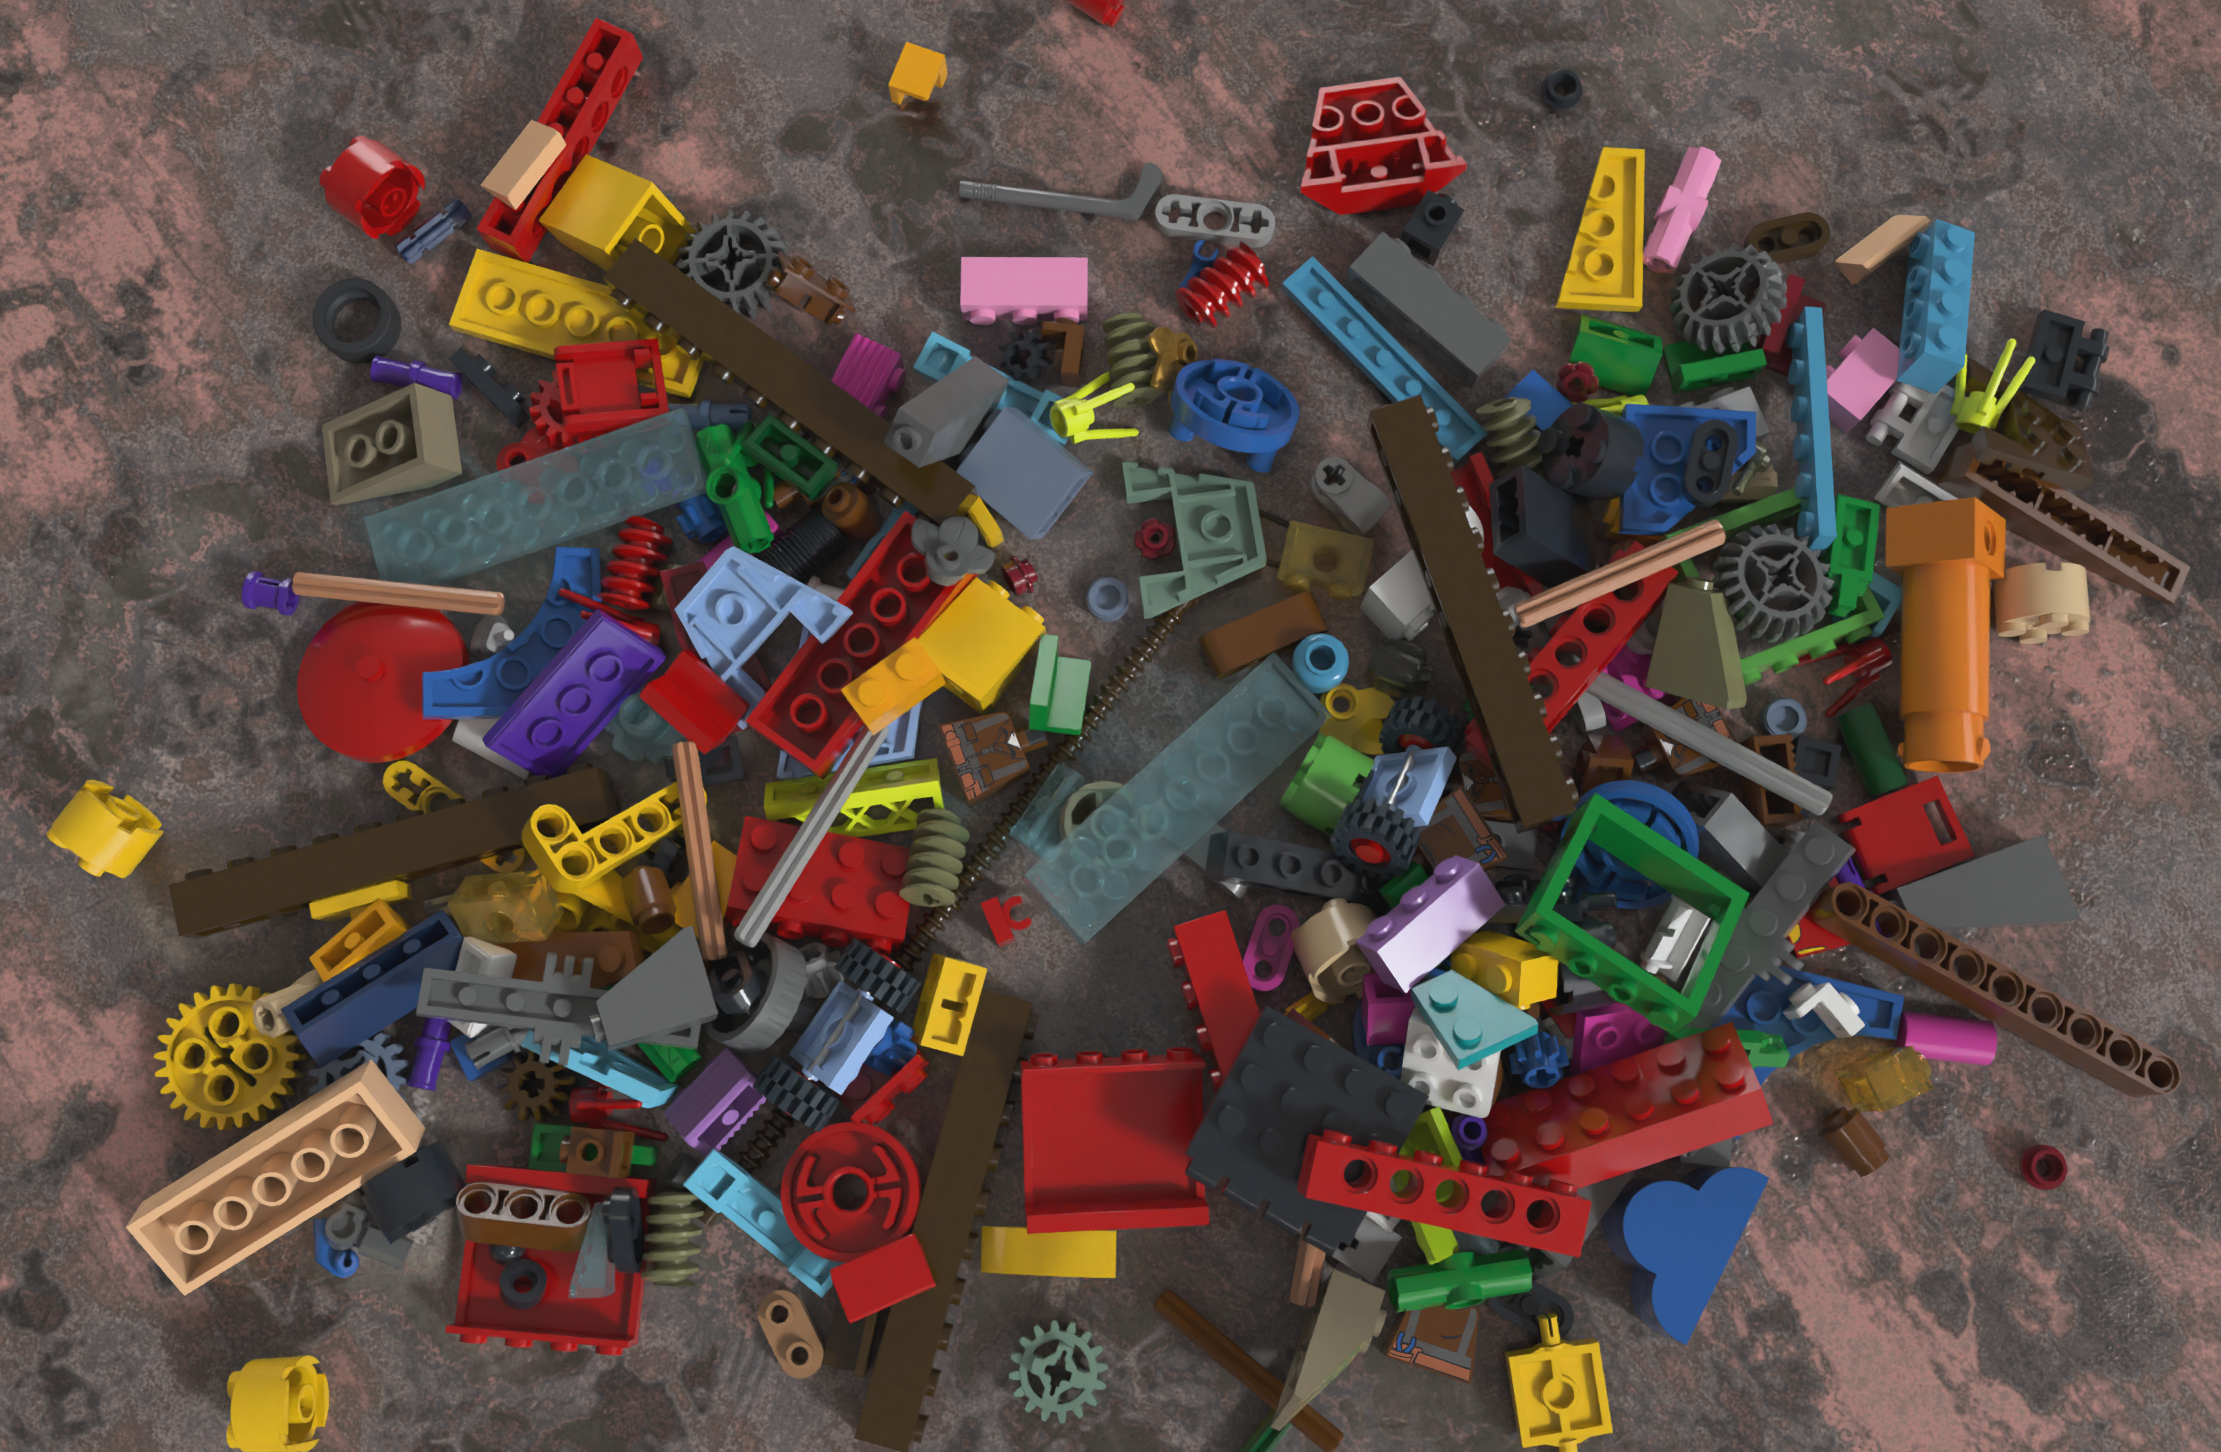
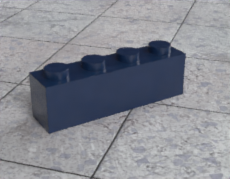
(373, 990)

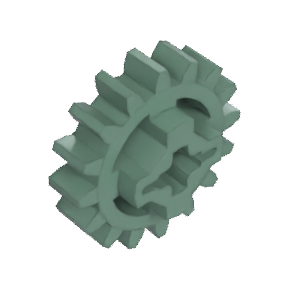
(1037, 1365)

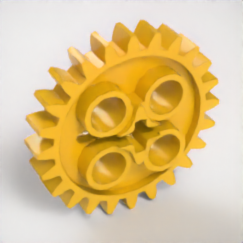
(202, 1086)

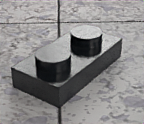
(480, 374)

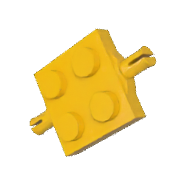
(1558, 1390)

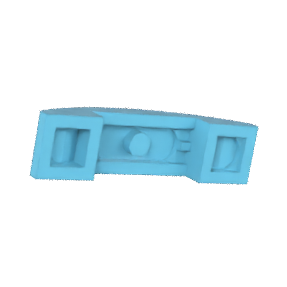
(944, 356)
(760, 1214)

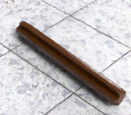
(1244, 1367)

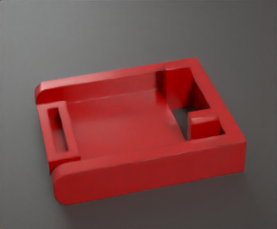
(601, 384)
(1899, 838)

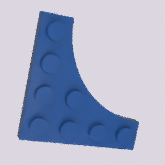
(494, 684)
(1763, 1006)

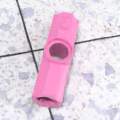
(1681, 210)

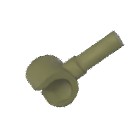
(1758, 462)

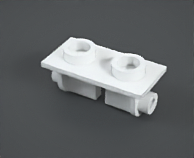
(1674, 939)

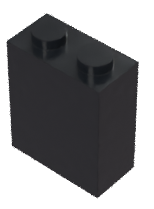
(1541, 528)

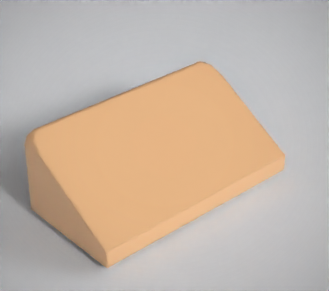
(524, 163)
(1880, 246)

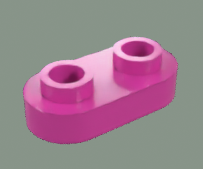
(1270, 948)

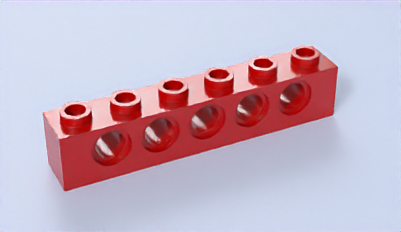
(579, 113)
(1592, 649)
(1556, 1230)

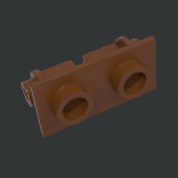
(799, 278)

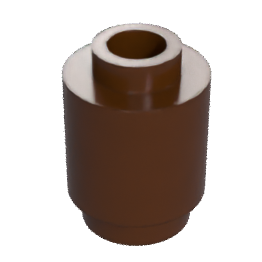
(852, 511)
(649, 899)
(1854, 1141)

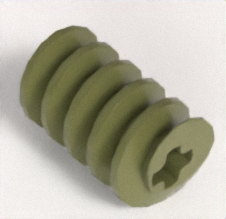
(1130, 358)
(1513, 434)
(934, 859)
(672, 1239)

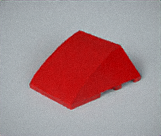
(1375, 149)

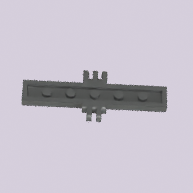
(1761, 931)
(553, 1008)

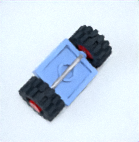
(1401, 788)
(838, 1037)

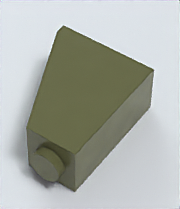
(1697, 647)

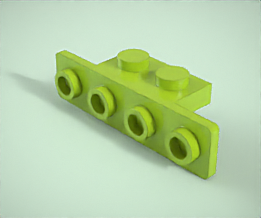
(1432, 1135)

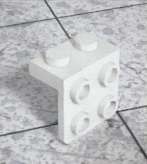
(1434, 1074)

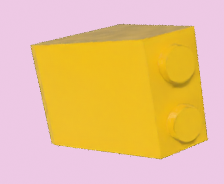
(607, 209)
(982, 643)

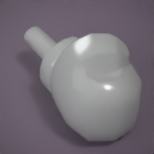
(490, 636)

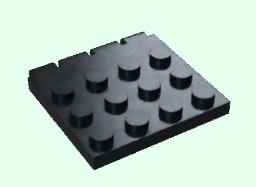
(1270, 1101)

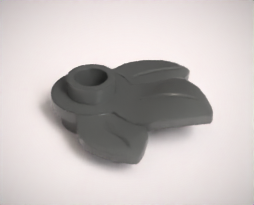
(950, 549)

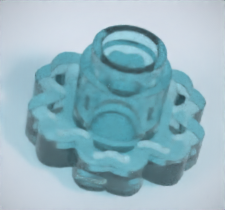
(642, 731)

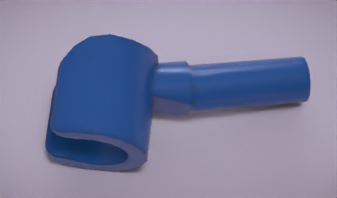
(1198, 263)

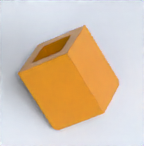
(917, 73)

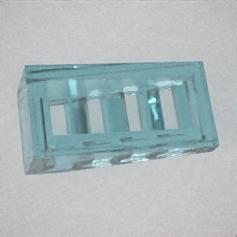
(593, 1273)

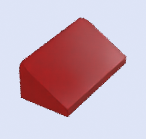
(882, 1277)

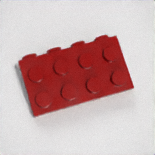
(840, 895)

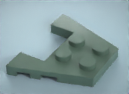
(1214, 530)

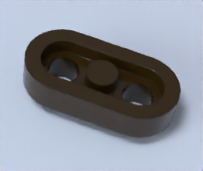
(1783, 237)

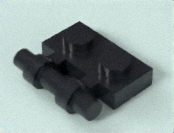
(2054, 346)

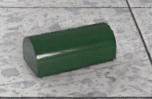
(791, 457)
(1871, 750)

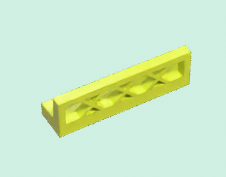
(876, 786)

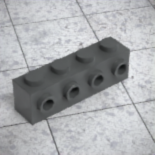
(1428, 309)

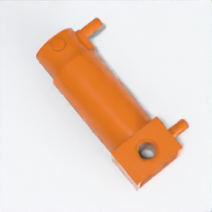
(1945, 568)

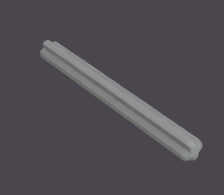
(1711, 744)
(809, 837)

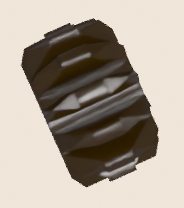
(530, 1101)

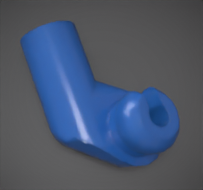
(337, 1262)

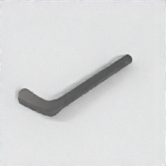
(1128, 209)

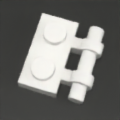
(1927, 433)

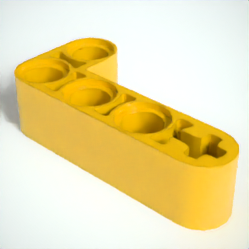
(586, 848)

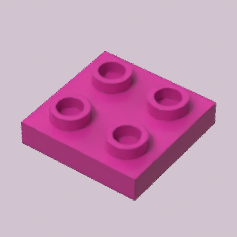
(1611, 1035)

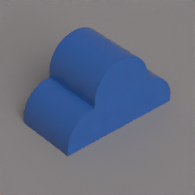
(1680, 1240)

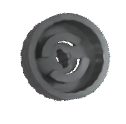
(779, 1004)

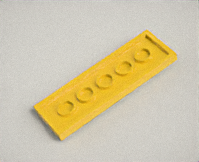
(550, 309)

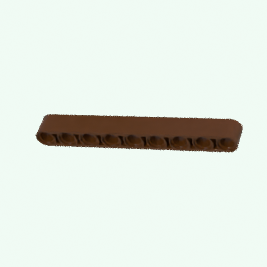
(2015, 993)

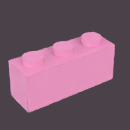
(1023, 289)

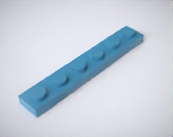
(1379, 354)
(1813, 440)

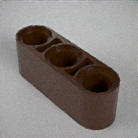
(1259, 634)
(508, 1203)

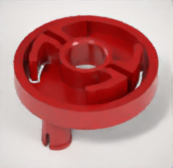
(852, 1150)

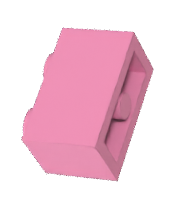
(1861, 378)

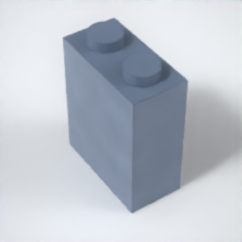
(1022, 472)

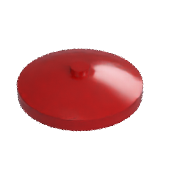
(365, 679)

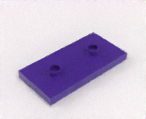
(574, 696)

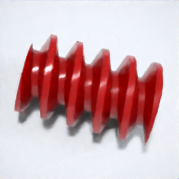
(1222, 285)
(635, 564)

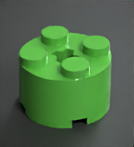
(1326, 783)

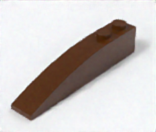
(2065, 525)

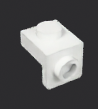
(1833, 1008)

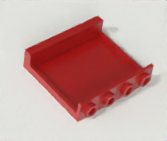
(1111, 1140)
(563, 1321)

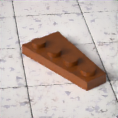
(613, 954)

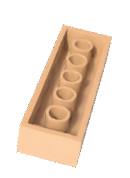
(277, 1177)

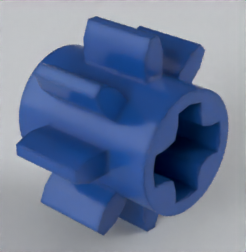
(701, 519)
(893, 1050)
(1539, 1060)

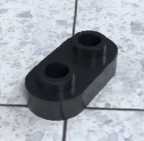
(1707, 465)
(735, 983)
(627, 1241)
(1526, 1307)

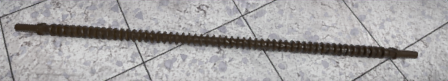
(989, 850)

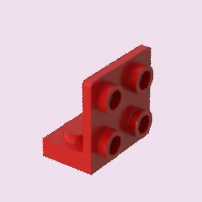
(872, 1091)

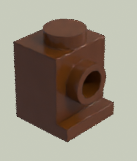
(1599, 761)
(613, 1155)

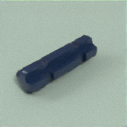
(433, 231)

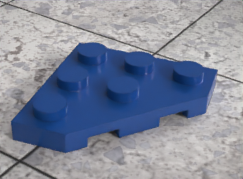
(1655, 497)

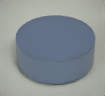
(1107, 599)
(1783, 717)

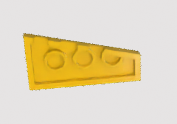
(1608, 246)

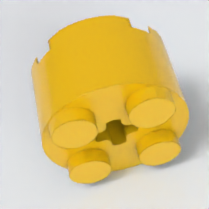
(105, 830)
(277, 1405)

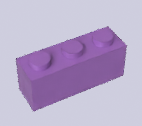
(1430, 922)

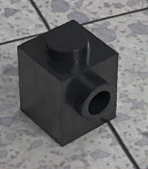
(1432, 226)

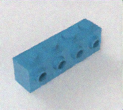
(1936, 306)

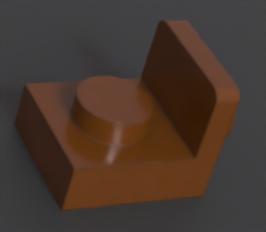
(1070, 352)

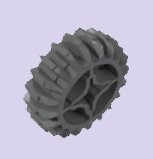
(701, 263)
(1730, 285)
(1797, 584)

